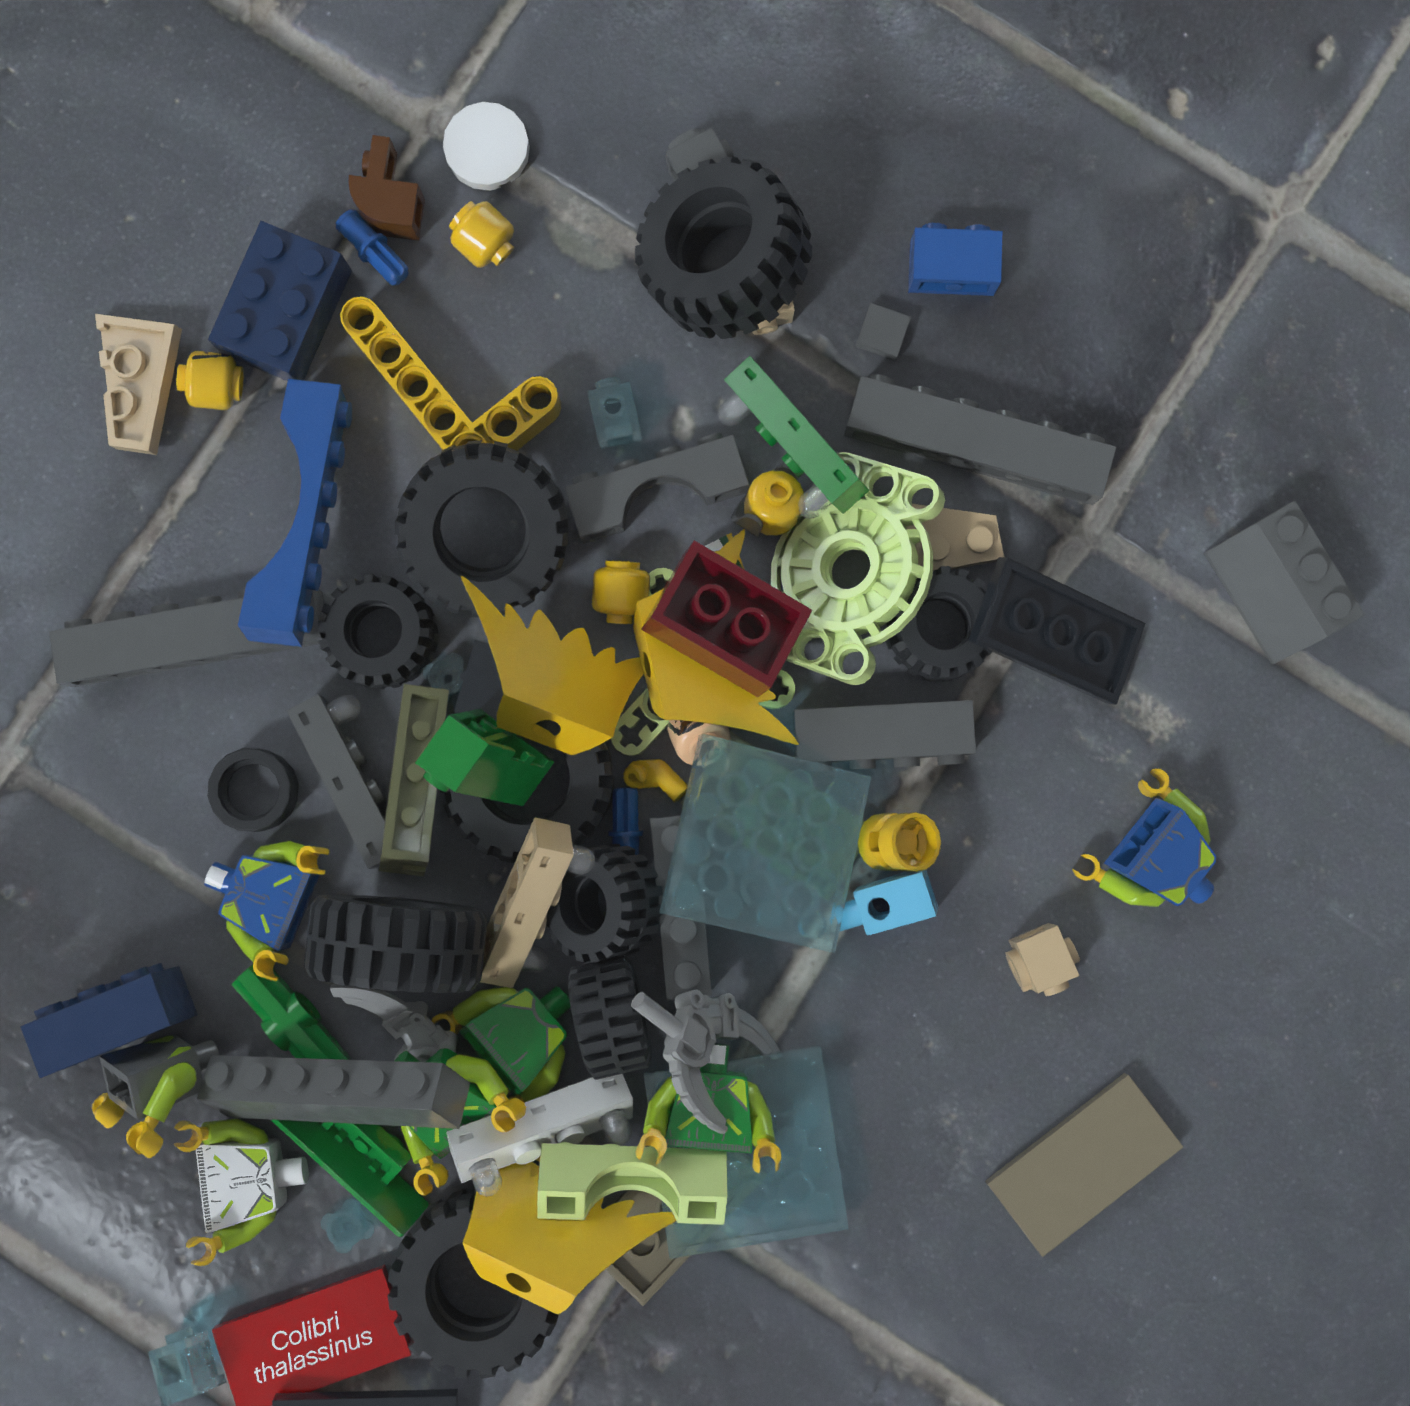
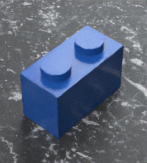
(955, 260)

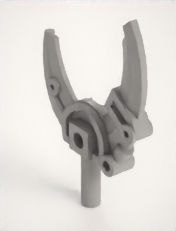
(401, 1020)
(691, 1042)

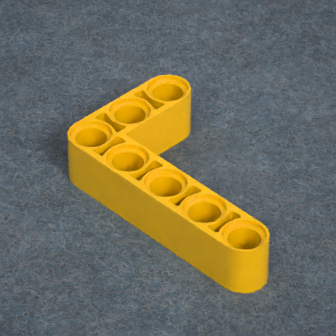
(436, 401)

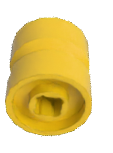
(899, 842)

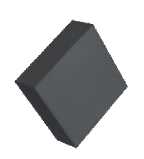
(883, 331)

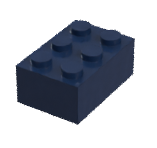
(280, 303)
(107, 1017)

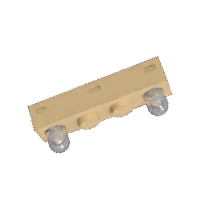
(525, 900)

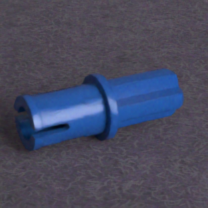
(372, 247)
(625, 818)

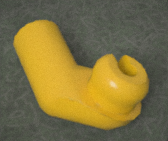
(653, 774)

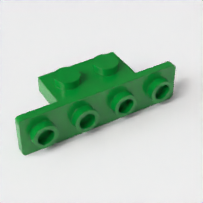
(365, 1164)

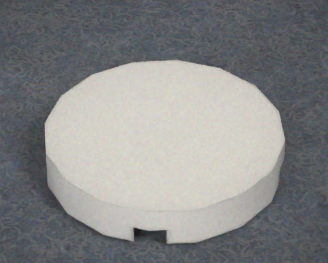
(486, 145)

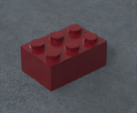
(727, 619)

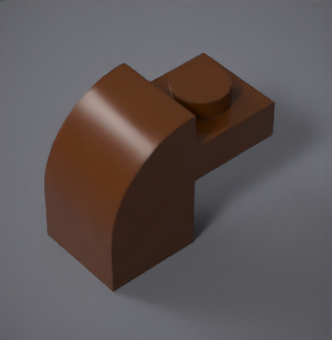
(387, 204)

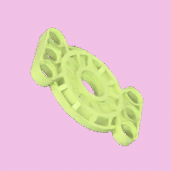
(879, 529)

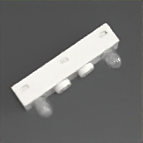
(553, 1119)

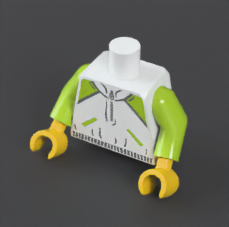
(239, 1181)

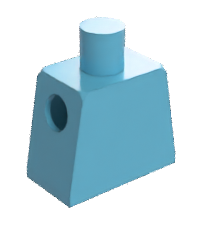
(909, 900)

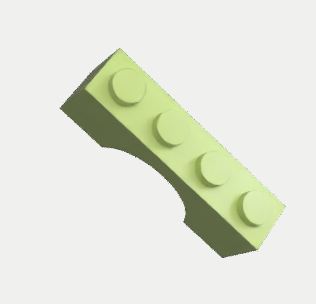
(580, 1175)

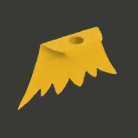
(554, 679)
(692, 692)
(548, 1256)

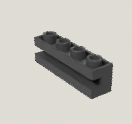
(886, 733)

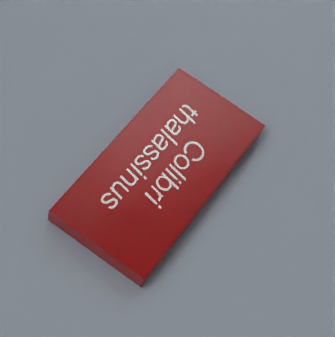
(311, 1339)

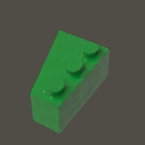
(482, 760)

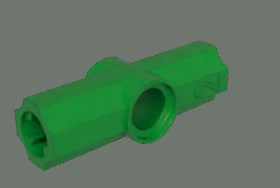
(288, 1017)

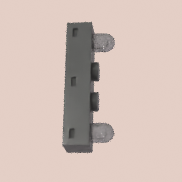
(340, 769)

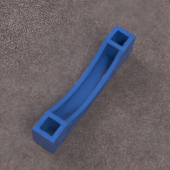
(280, 595)

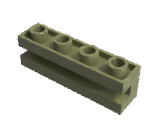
(410, 796)

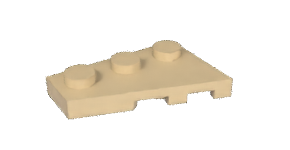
(139, 375)
(961, 539)

